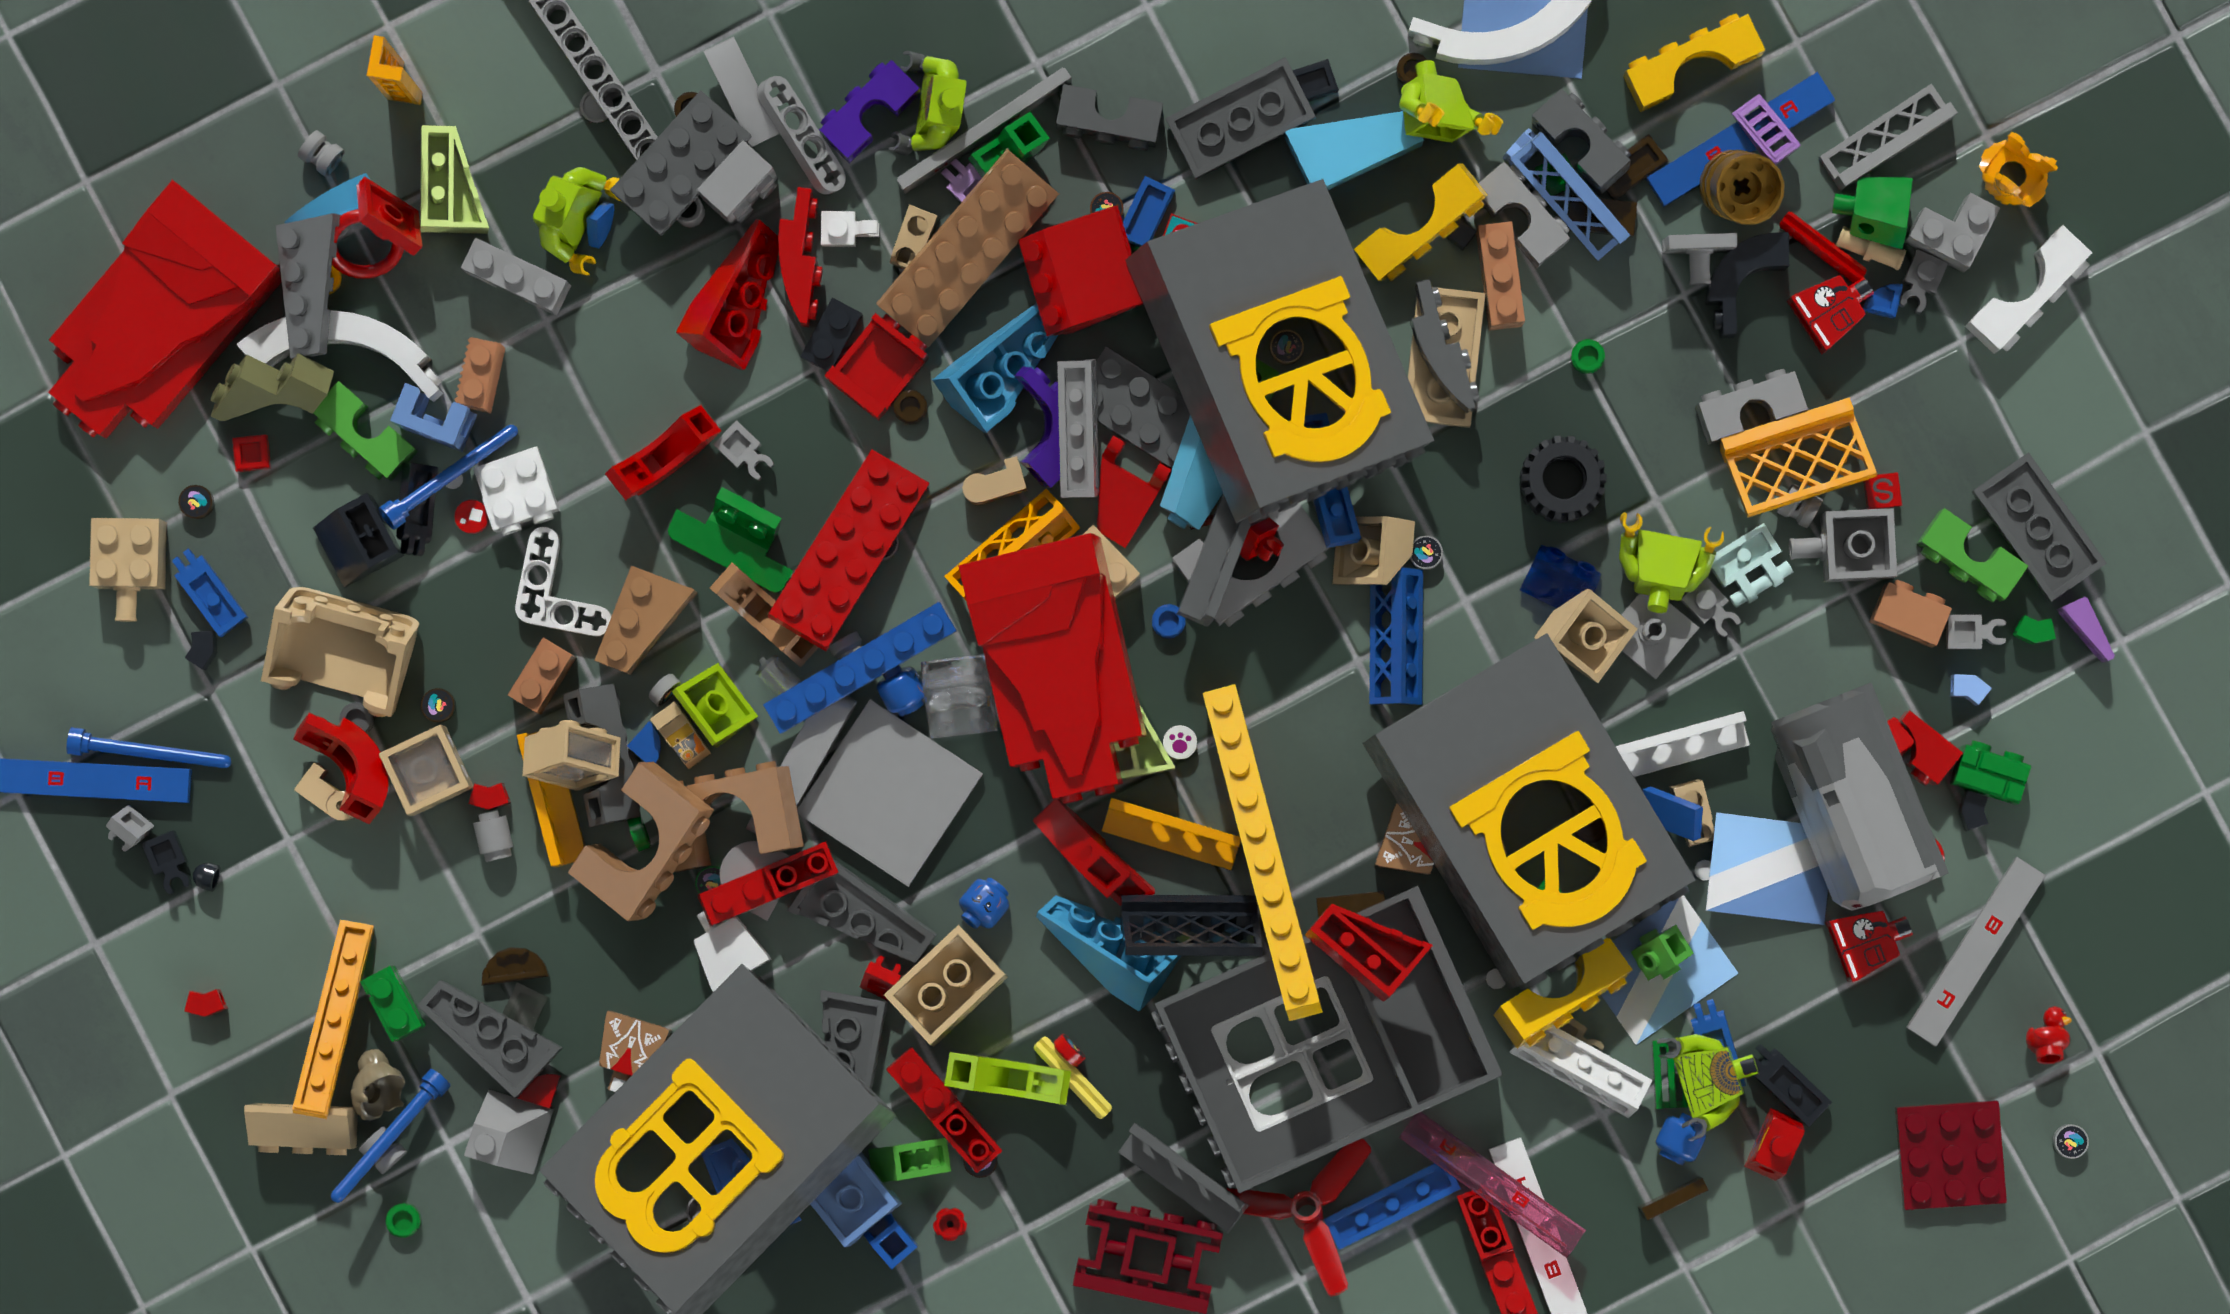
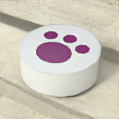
(1180, 742)

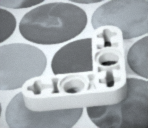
(548, 604)

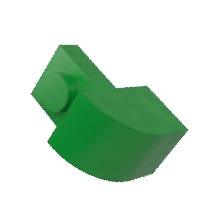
(1022, 138)

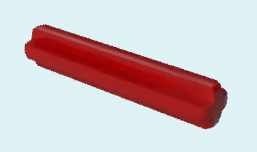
(1822, 247)

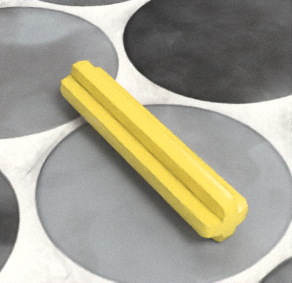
(1078, 1083)

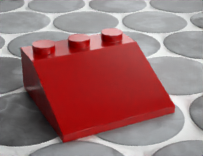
(1080, 271)

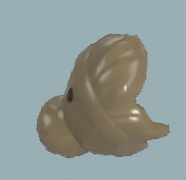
(382, 1083)

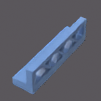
(1579, 187)

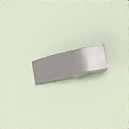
(740, 90)

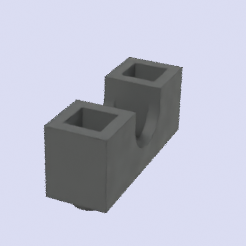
(1564, 118)
(1136, 127)

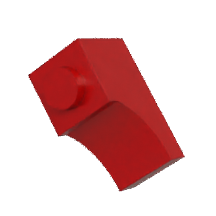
(1931, 753)

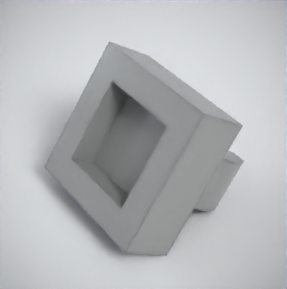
(129, 827)

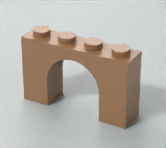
(768, 797)
(679, 820)

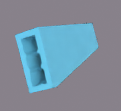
(1349, 147)
(1192, 483)

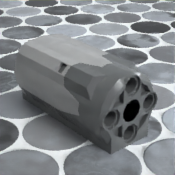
(1856, 799)

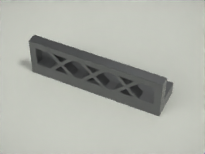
(1214, 566)
(1183, 1178)

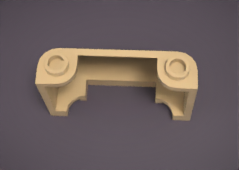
(340, 647)

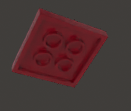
(1950, 1155)

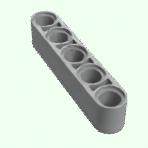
(813, 747)

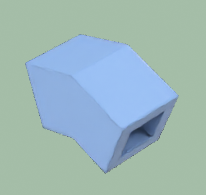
(1522, 140)
(1969, 687)

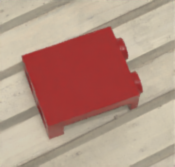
(878, 366)

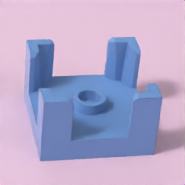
(409, 416)
(854, 1201)

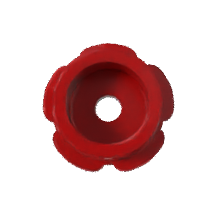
(950, 1233)

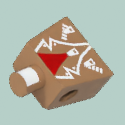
(1402, 847)
(628, 1045)

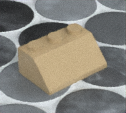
(945, 986)
(277, 1126)

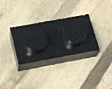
(831, 335)

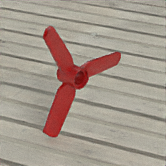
(1323, 1190)

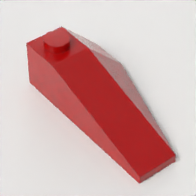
(728, 307)

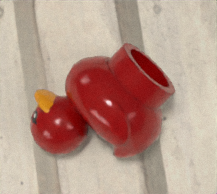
(2051, 1040)

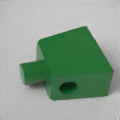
(1878, 209)

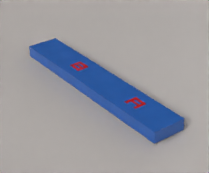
(1791, 107)
(95, 780)

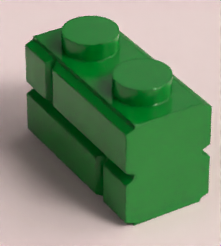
(1991, 773)
(393, 1003)

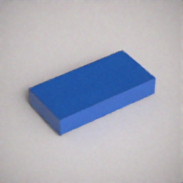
(1147, 211)
(1676, 813)

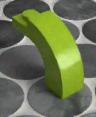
(1007, 1078)

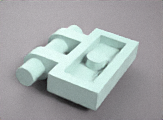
(1744, 555)

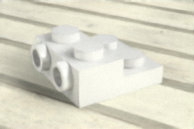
(516, 491)

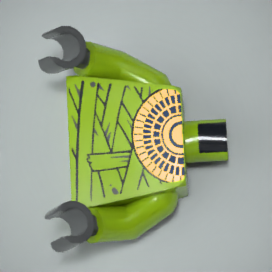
(939, 105)
(1708, 1079)

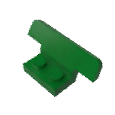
(737, 535)

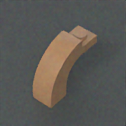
(754, 605)

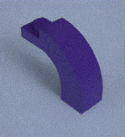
(1044, 459)

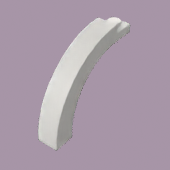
(1504, 44)
(271, 345)

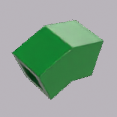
(2034, 631)

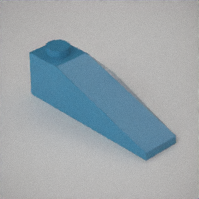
(983, 379)
(1101, 949)

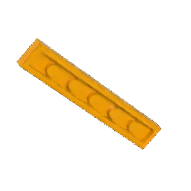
(333, 1019)

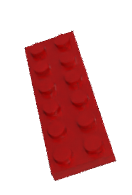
(848, 550)

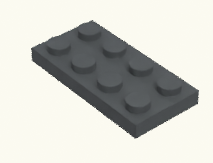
(1240, 118)
(678, 163)
(1140, 407)
(2039, 527)

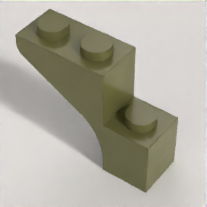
(258, 385)

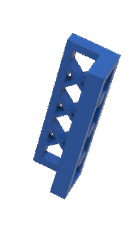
(1402, 636)

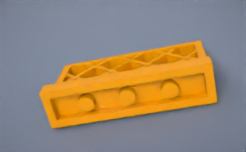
(1790, 431)

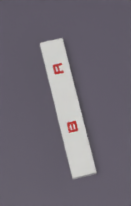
(1548, 1264)

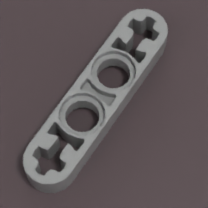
(806, 132)

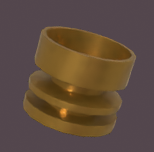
(1759, 191)

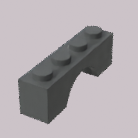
(601, 709)

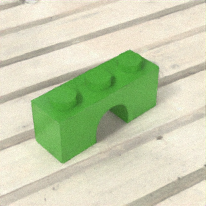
(384, 453)
(1945, 543)

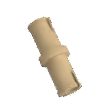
(1871, 250)

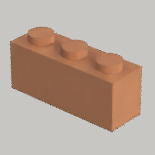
(1500, 275)

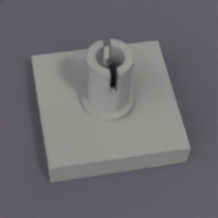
(1699, 250)
(1657, 637)

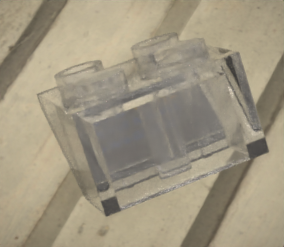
(958, 696)

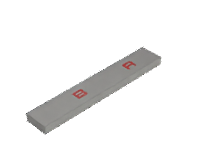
(984, 130)
(1975, 951)

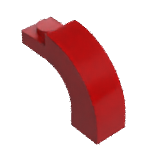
(665, 454)
(356, 757)

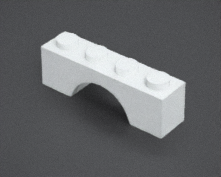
(2057, 260)

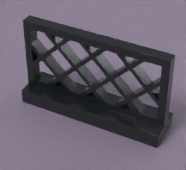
(1196, 913)

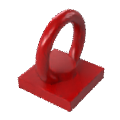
(386, 218)

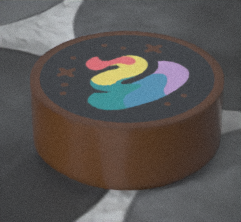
(1106, 200)

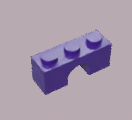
(887, 88)

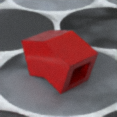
(489, 797)
(205, 1003)

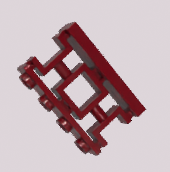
(1142, 1284)

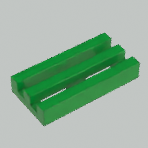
(1659, 1103)

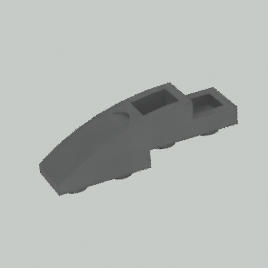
(1444, 361)

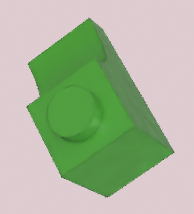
(910, 1160)

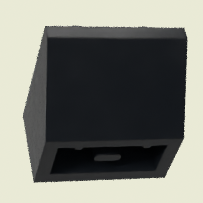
(357, 539)

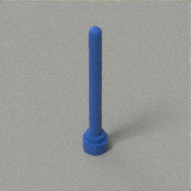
(396, 512)
(82, 742)
(432, 1086)

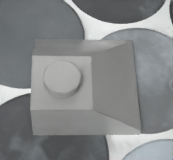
(509, 1132)

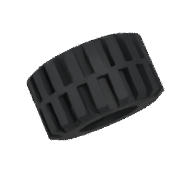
(1583, 458)

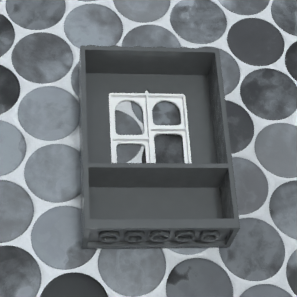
(1411, 1051)

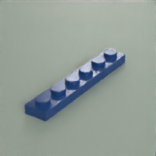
(860, 667)

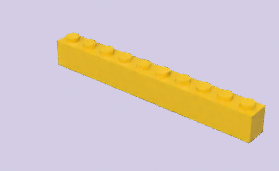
(1262, 853)

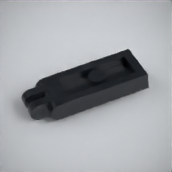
(419, 523)
(1790, 1086)

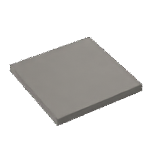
(889, 793)

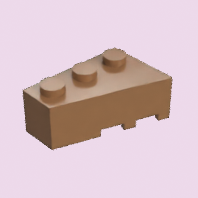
(640, 618)

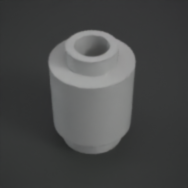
(493, 836)

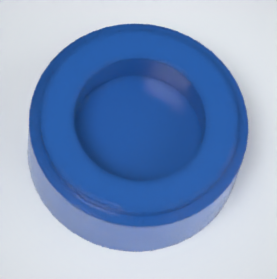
(1167, 622)

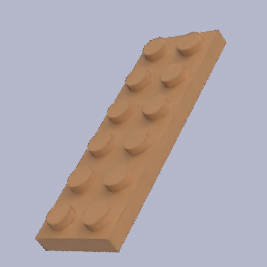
(967, 248)

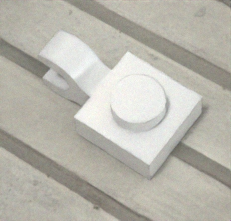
(841, 228)

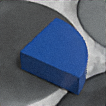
(599, 224)
(1884, 301)
(647, 744)

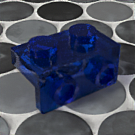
(1557, 577)

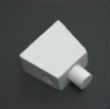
(726, 948)

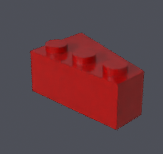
(1367, 950)

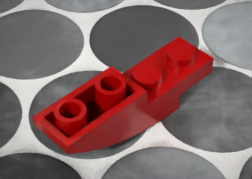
(797, 270)
(1089, 853)
(767, 884)
(944, 1109)
(1496, 1255)

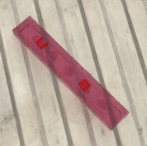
(1492, 1184)

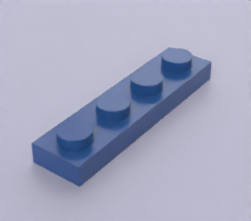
(1334, 508)
(1390, 1204)

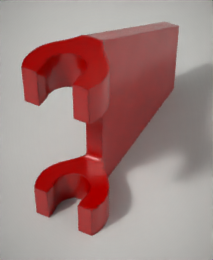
(1123, 496)

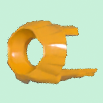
(2035, 167)

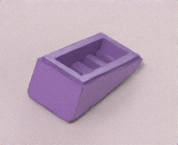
(1783, 132)
(2086, 625)

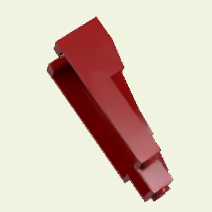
(159, 315)
(1056, 662)

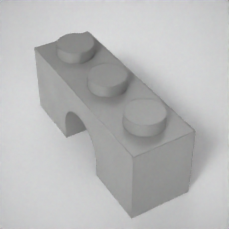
(1544, 233)
(516, 276)
(1778, 395)

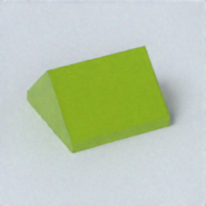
(715, 705)

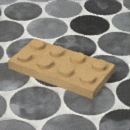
(1464, 319)

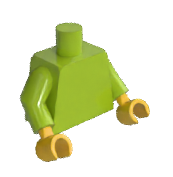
(1438, 110)
(564, 211)
(1664, 563)

